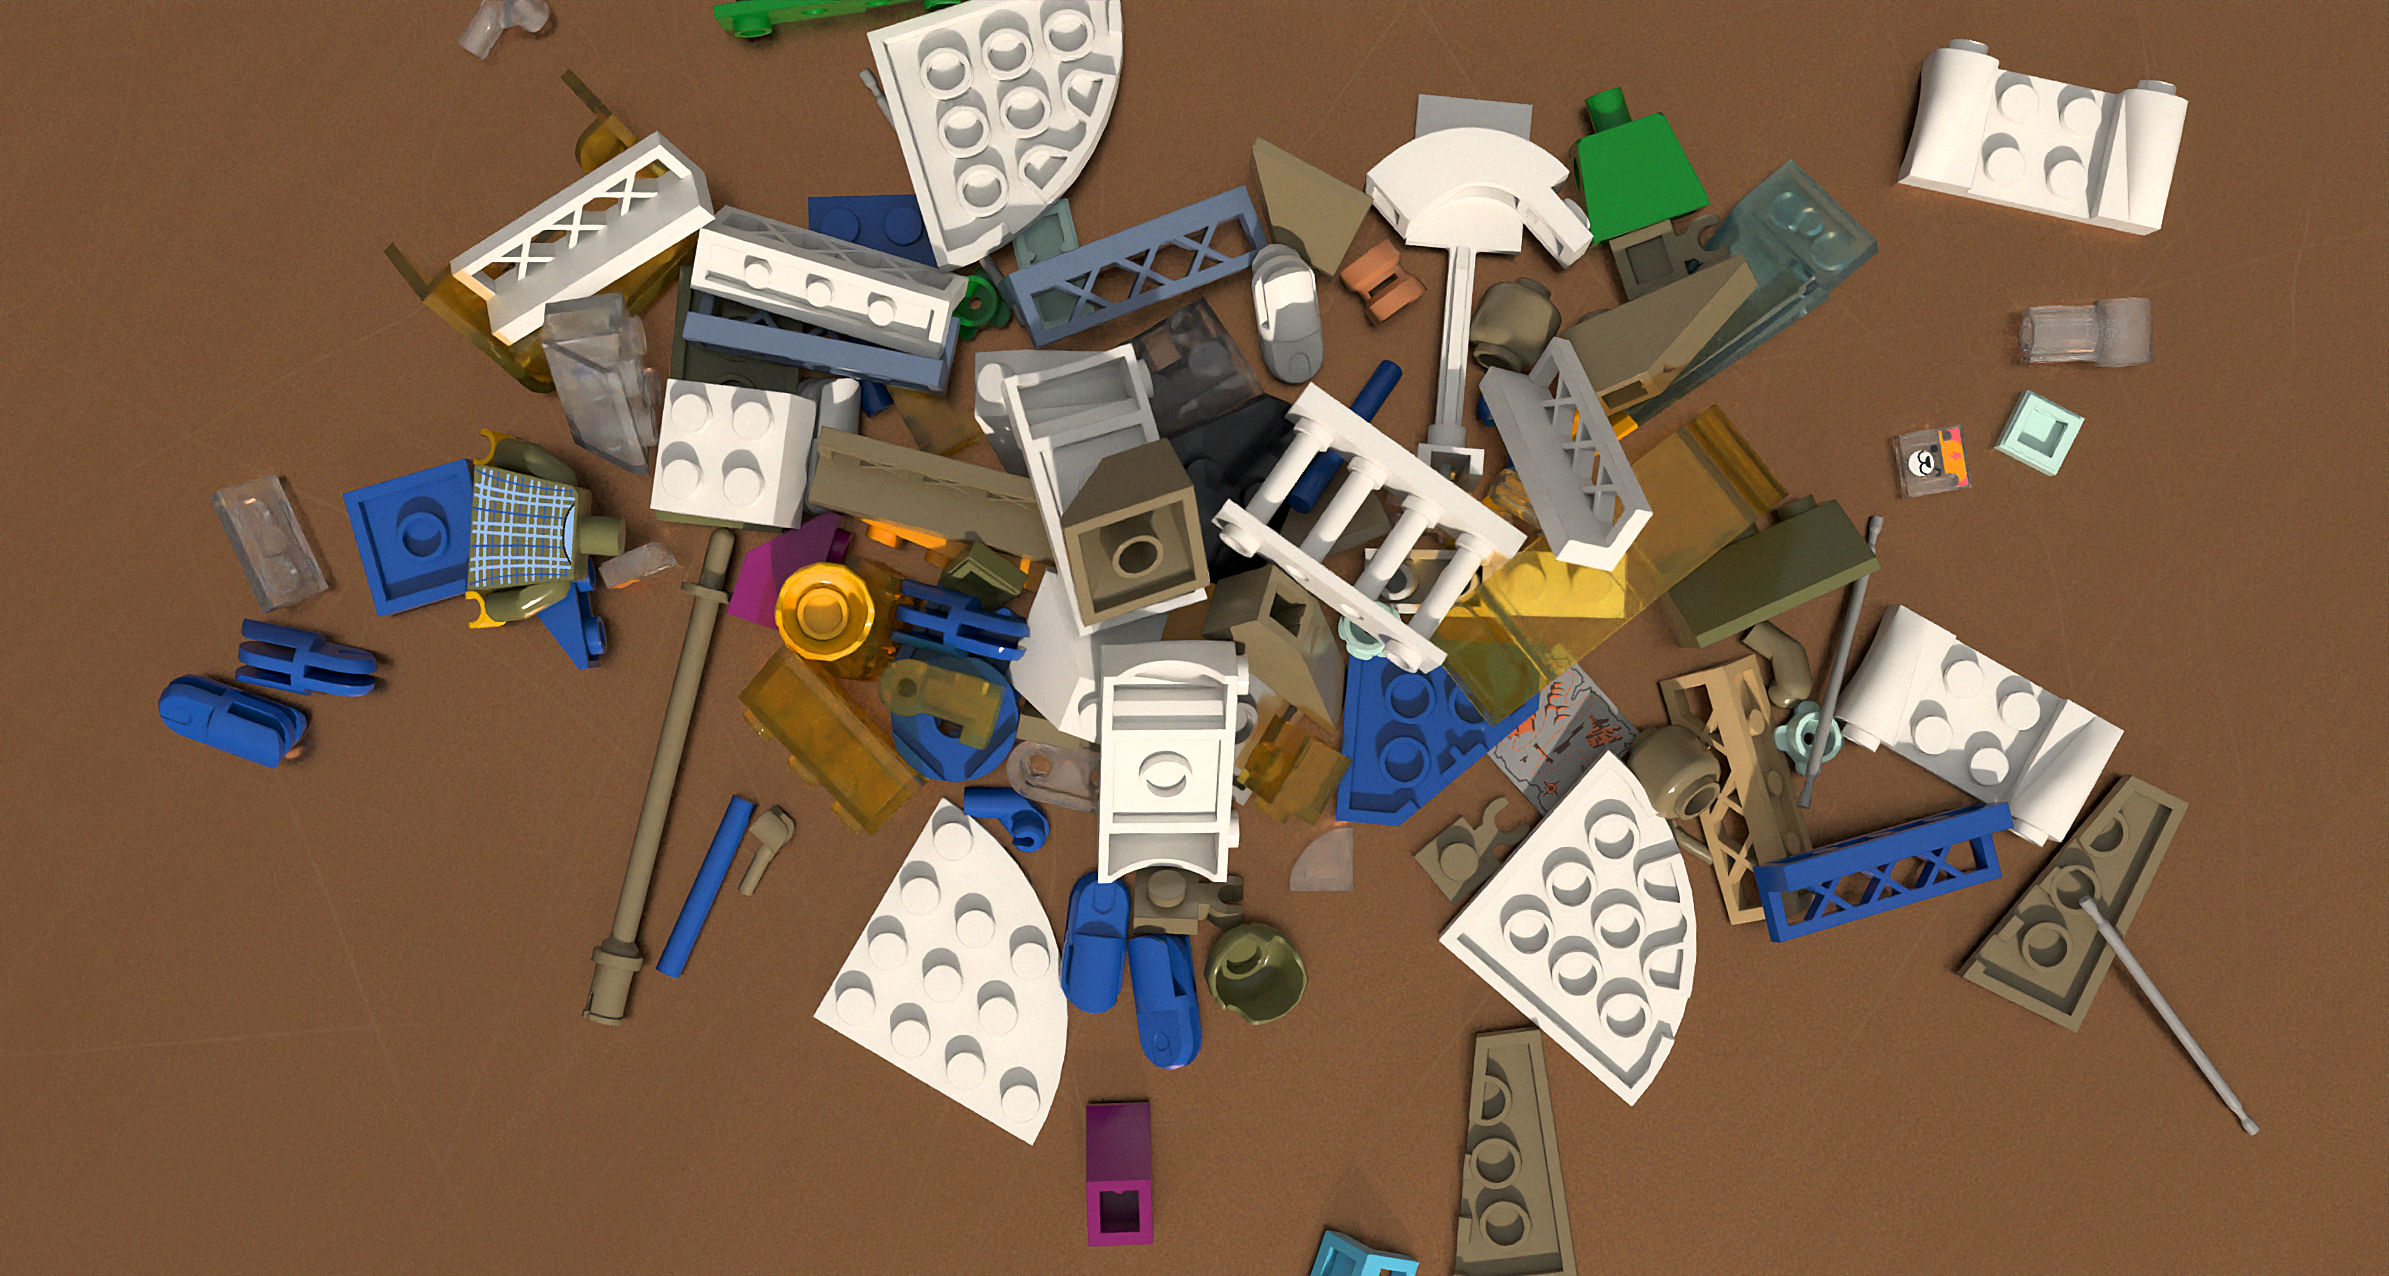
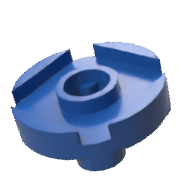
(941, 755)

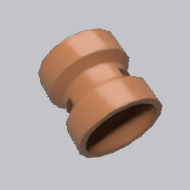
(1374, 270)

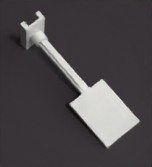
(1463, 231)

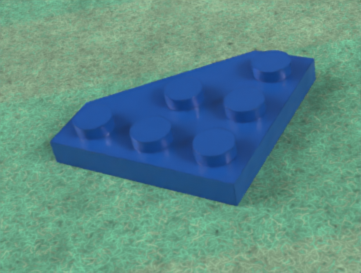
(1408, 739)

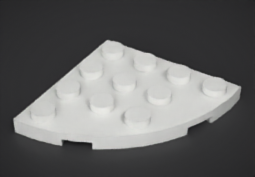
(998, 111)
(1591, 928)
(961, 977)

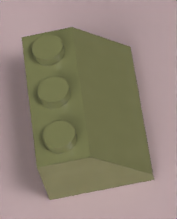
(1768, 572)

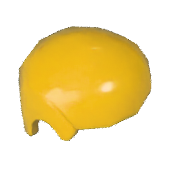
(824, 611)

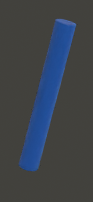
(1327, 463)
(705, 886)

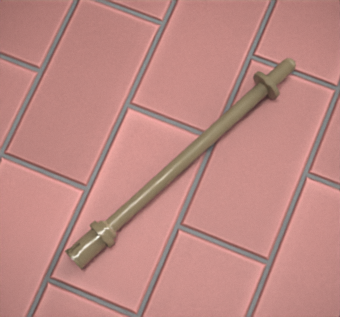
(618, 954)

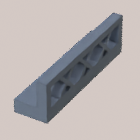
(1120, 250)
(818, 353)

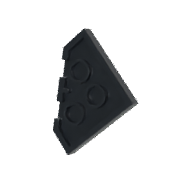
(1231, 461)

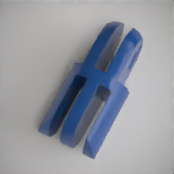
(959, 626)
(302, 661)
(231, 719)
(1095, 943)
(1165, 999)

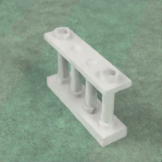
(1427, 502)

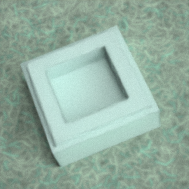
(2039, 432)

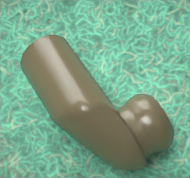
(1789, 662)

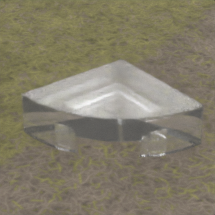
(1325, 863)

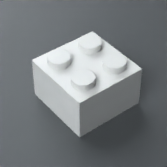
(733, 453)

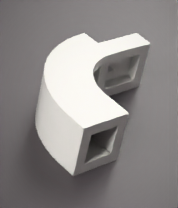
(1483, 167)

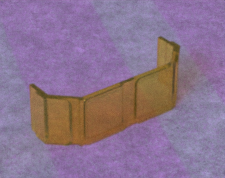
(1550, 613)

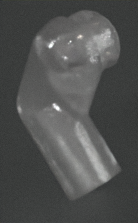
(497, 15)

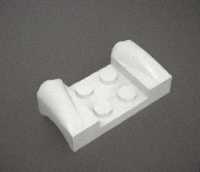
(2044, 141)
(1065, 428)
(1975, 725)
(1168, 756)

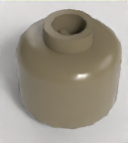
(1514, 325)
(1675, 771)

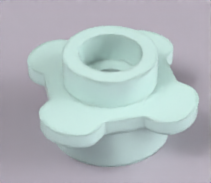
(1791, 736)

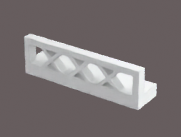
(596, 243)
(827, 282)
(1559, 471)

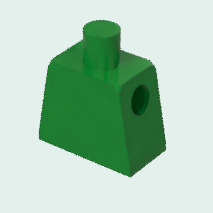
(1631, 171)

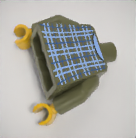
(530, 531)

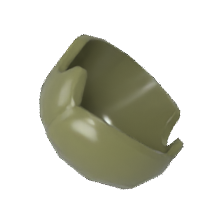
(1256, 973)

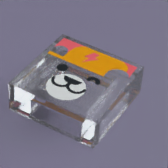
(1932, 461)
(637, 565)

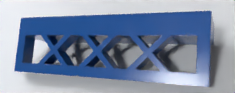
(1881, 850)

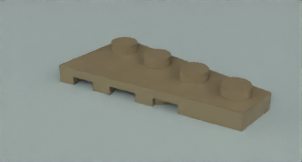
(2047, 946)
(1513, 1175)

